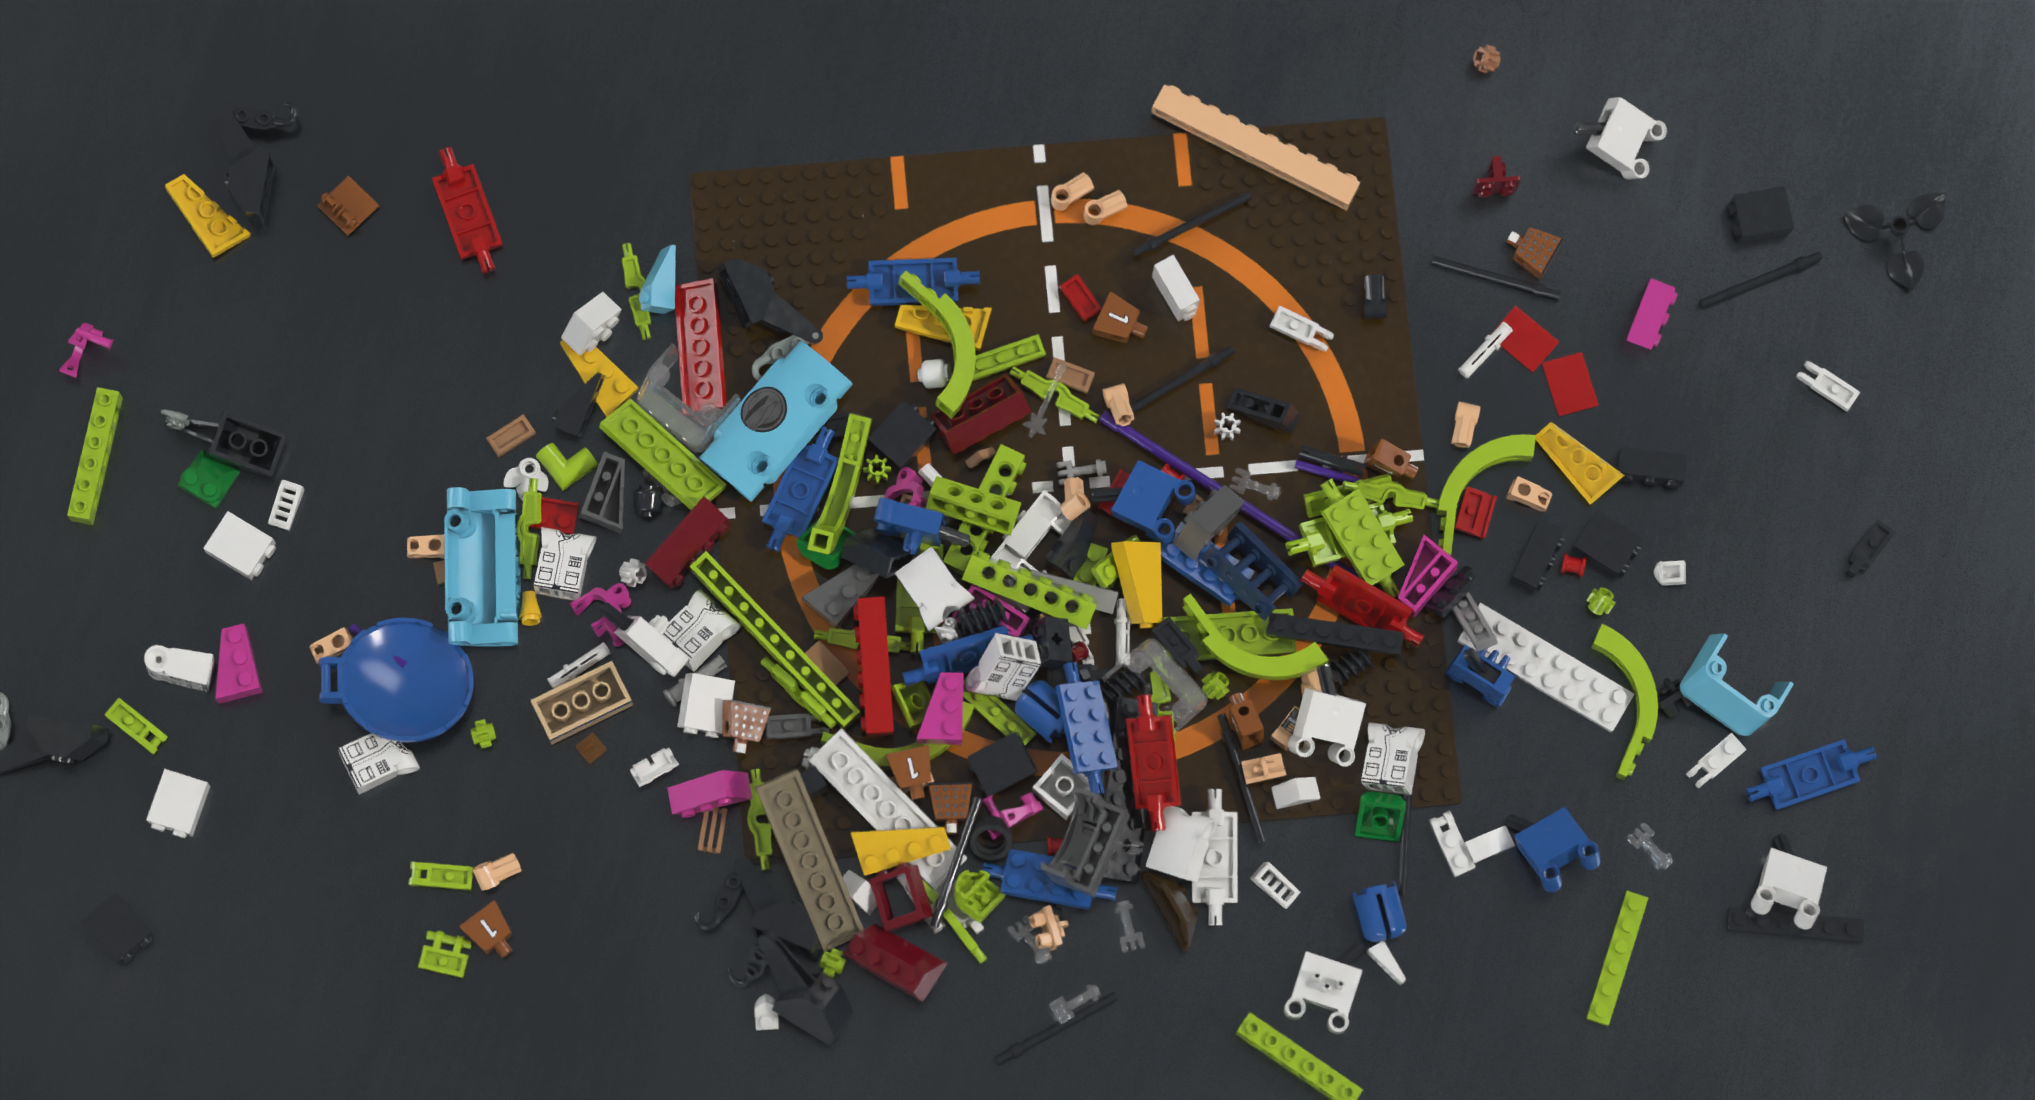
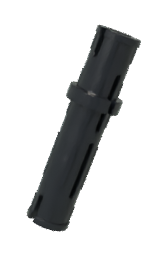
(1332, 460)

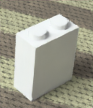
(1176, 288)
(240, 546)
(703, 704)
(178, 804)

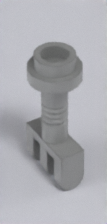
(1099, 467)

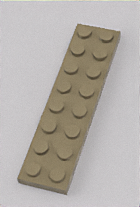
(809, 859)

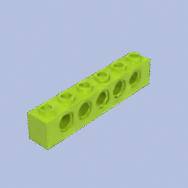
(95, 456)
(1004, 458)
(1079, 617)
(1297, 1060)

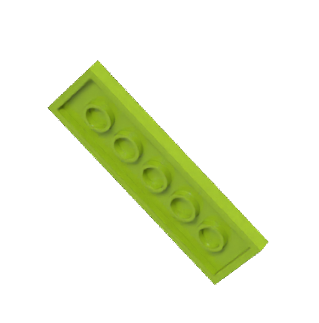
(661, 454)
(1242, 630)

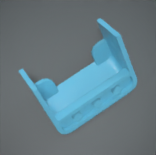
(1708, 691)

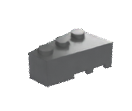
(605, 495)
(1208, 520)
(836, 597)

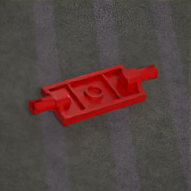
(467, 210)
(1362, 602)
(1153, 762)

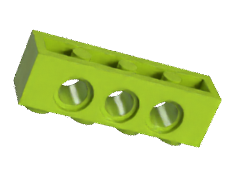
(973, 505)

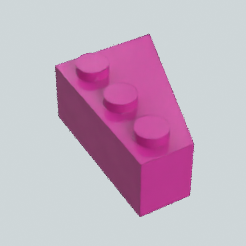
(1652, 314)
(1426, 575)
(1016, 620)
(236, 666)
(945, 712)
(709, 792)

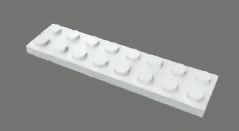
(1555, 672)
(878, 798)

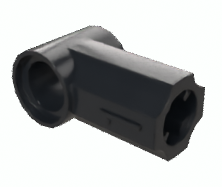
(1374, 303)

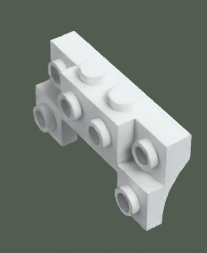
(1030, 530)

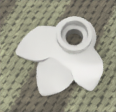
(519, 478)

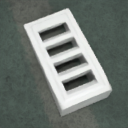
(293, 507)
(1273, 872)
(1384, 958)

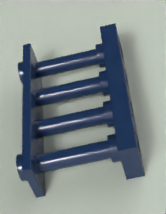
(1262, 557)

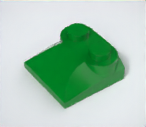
(208, 479)
(824, 560)
(1380, 816)

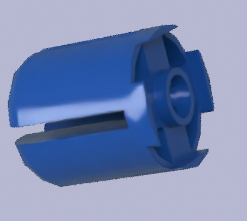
(1041, 710)
(1370, 914)

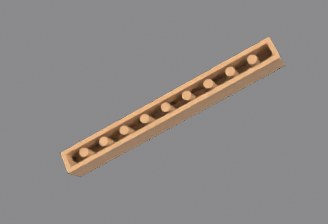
(1255, 146)

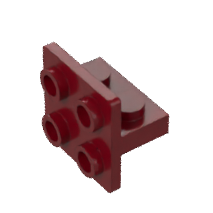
(1496, 182)

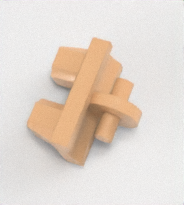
(1263, 768)
(1051, 927)

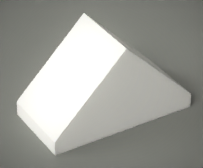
(1295, 792)
(860, 892)

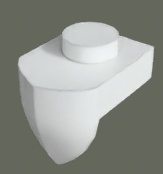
(1670, 572)
(764, 1016)

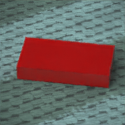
(1080, 298)

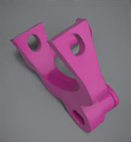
(83, 335)
(907, 482)
(616, 596)
(1030, 808)

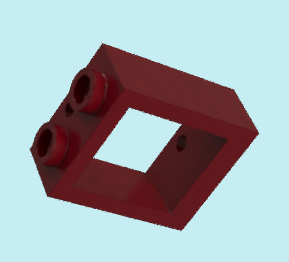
(918, 894)

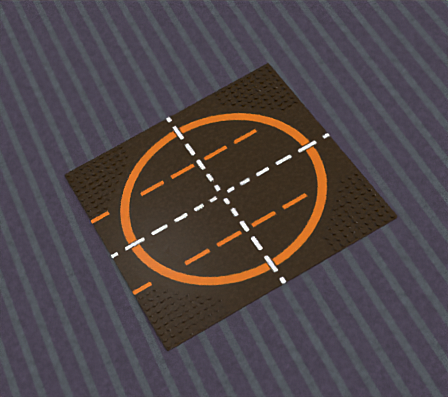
(997, 218)

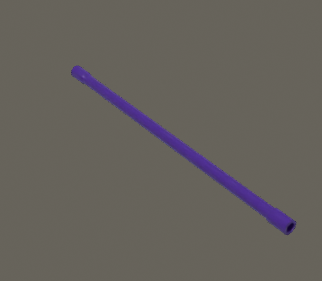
(1208, 483)

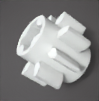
(1224, 431)
(633, 572)

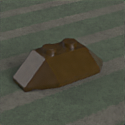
(1173, 906)

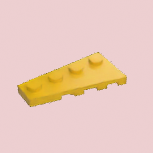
(211, 224)
(922, 322)
(616, 387)
(1582, 467)
(889, 848)

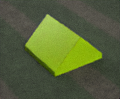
(912, 703)

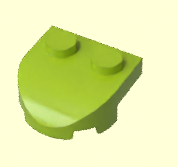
(976, 894)

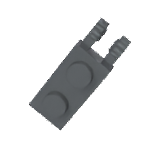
(792, 726)

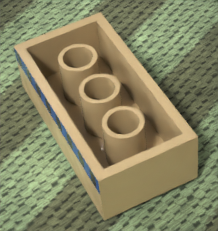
(581, 702)

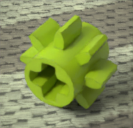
(876, 463)
(1601, 601)
(1215, 685)
(483, 733)
(832, 962)

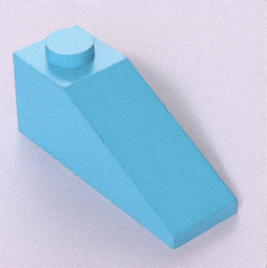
(659, 288)

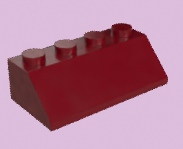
(982, 414)
(688, 543)
(895, 960)

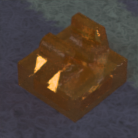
(591, 748)

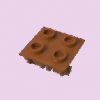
(347, 205)

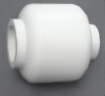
(934, 373)

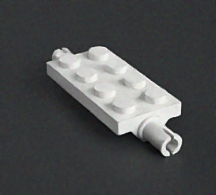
(1219, 869)

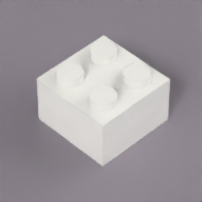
(591, 324)
(1058, 785)

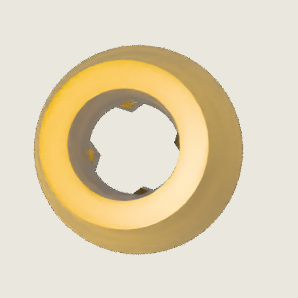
(530, 611)

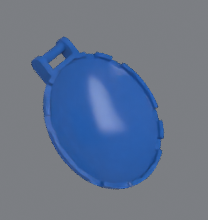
(395, 700)

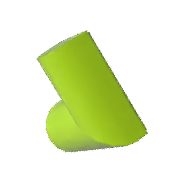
(565, 471)

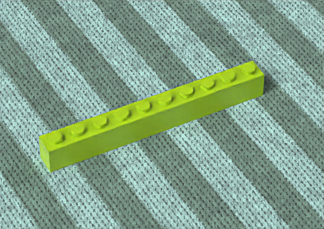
(774, 640)

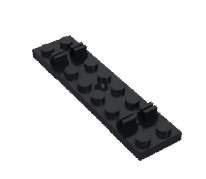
(1128, 853)

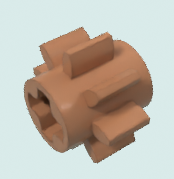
(1486, 58)

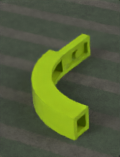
(961, 339)
(1491, 453)
(839, 502)
(1253, 665)
(1643, 685)
(878, 755)

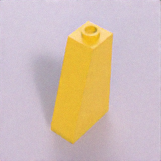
(1140, 580)

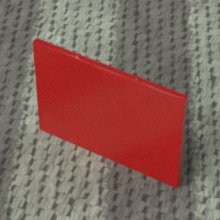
(1528, 341)
(1570, 384)

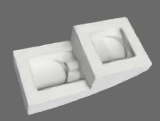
(1489, 844)

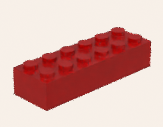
(875, 667)

